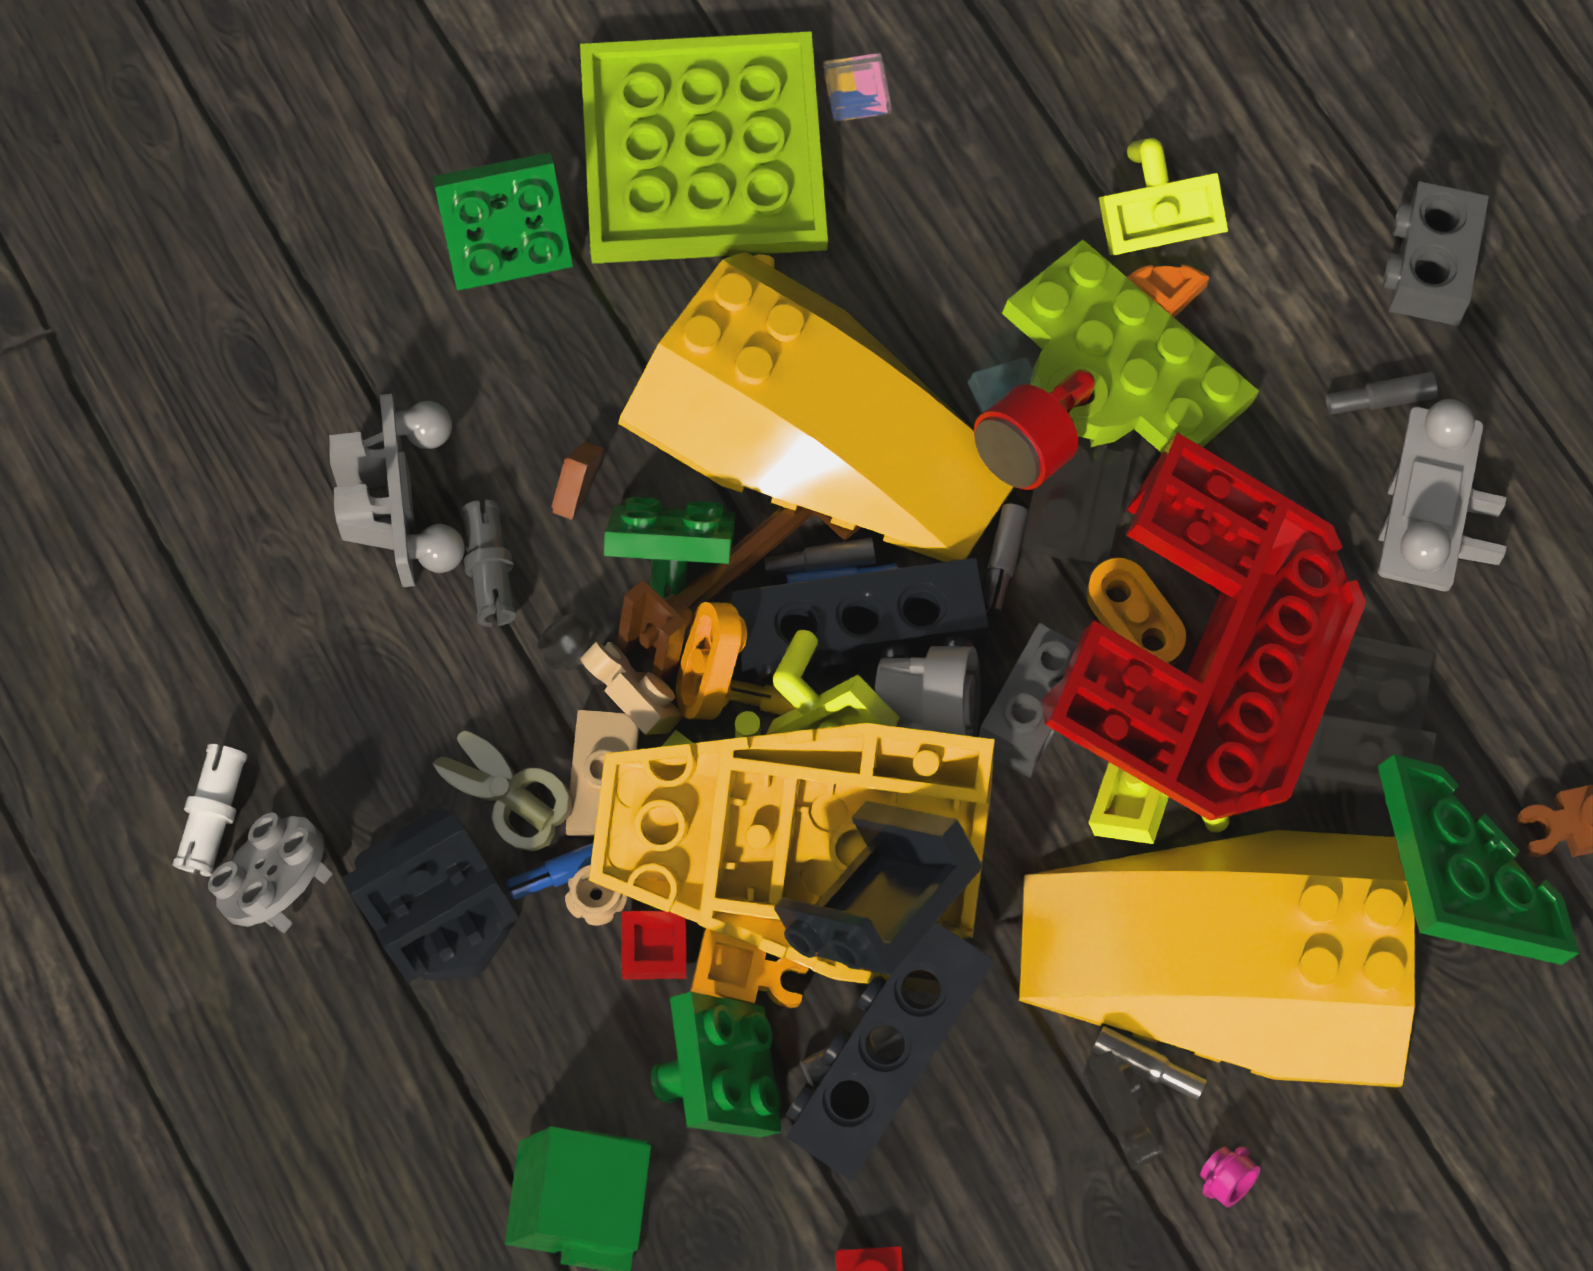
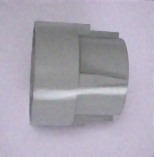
(934, 691)

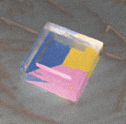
(857, 87)

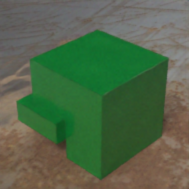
(579, 1197)

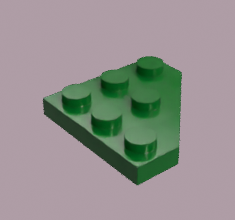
(1465, 870)

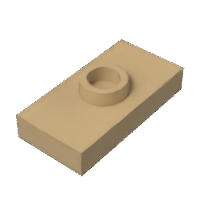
(594, 737)

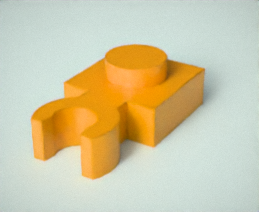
(738, 970)

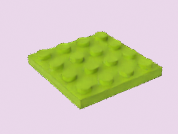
(702, 147)

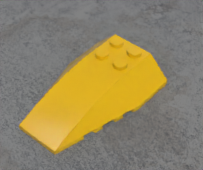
(810, 408)
(768, 817)
(1238, 949)

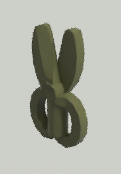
(499, 783)

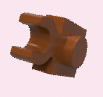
(1569, 822)

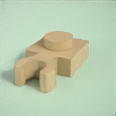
(640, 695)

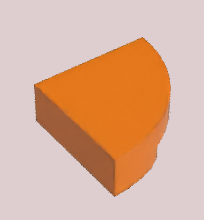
(1170, 285)

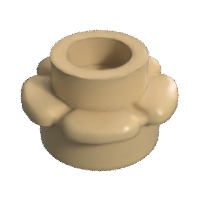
(582, 905)

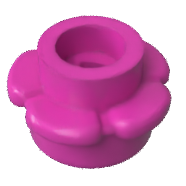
(1229, 1175)

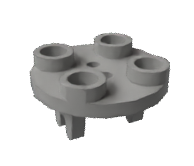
(269, 871)

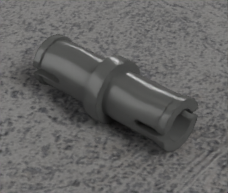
(488, 563)

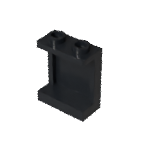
(888, 893)

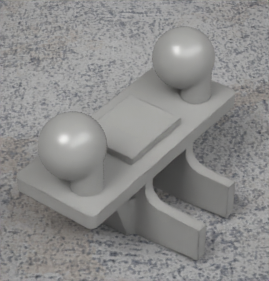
(381, 463)
(1433, 497)

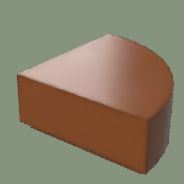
(576, 479)

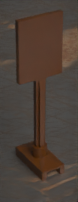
(660, 623)

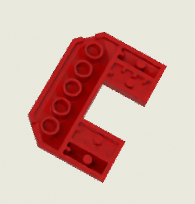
(1267, 662)

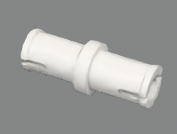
(210, 810)

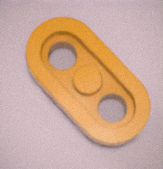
(1143, 612)
(709, 660)

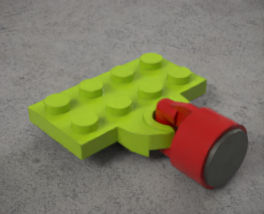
(1103, 370)

